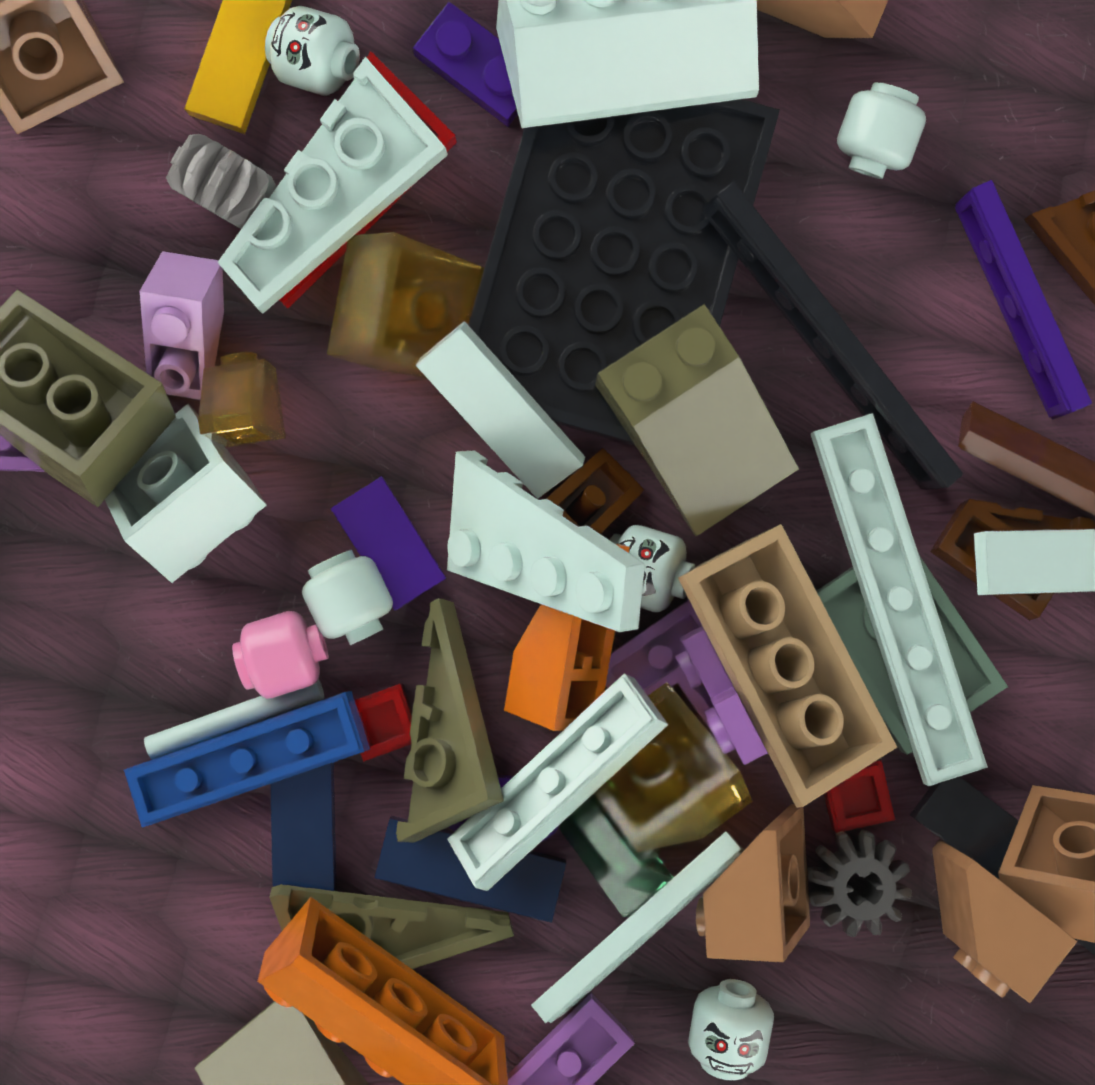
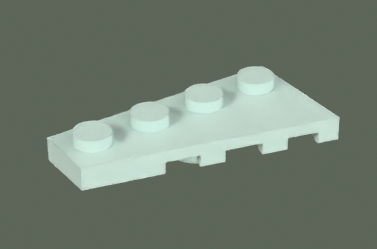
(342, 179)
(535, 552)

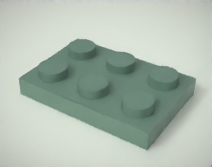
(851, 619)

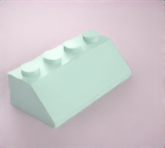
(625, 55)

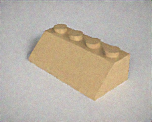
(788, 664)

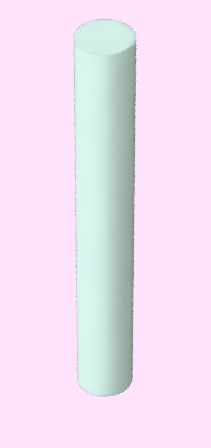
(228, 720)

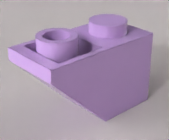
(182, 321)

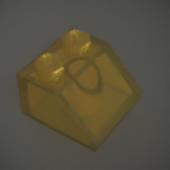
(399, 301)
(675, 784)

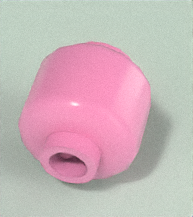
(279, 654)

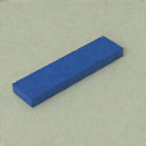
(247, 759)

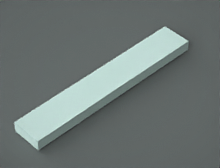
(898, 600)

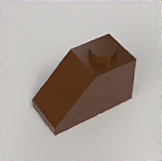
(596, 492)

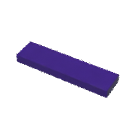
(1021, 301)

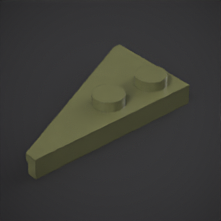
(448, 736)
(405, 928)

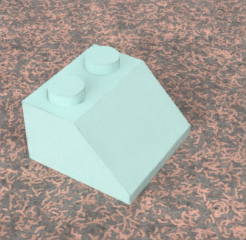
(182, 498)

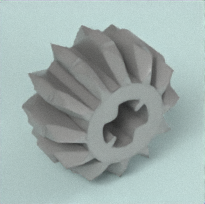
(219, 179)

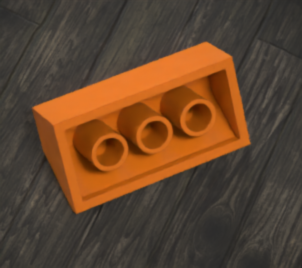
(378, 1004)

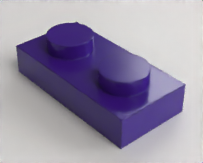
(469, 61)

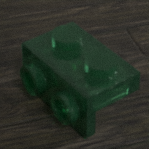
(623, 873)

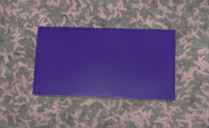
(388, 537)

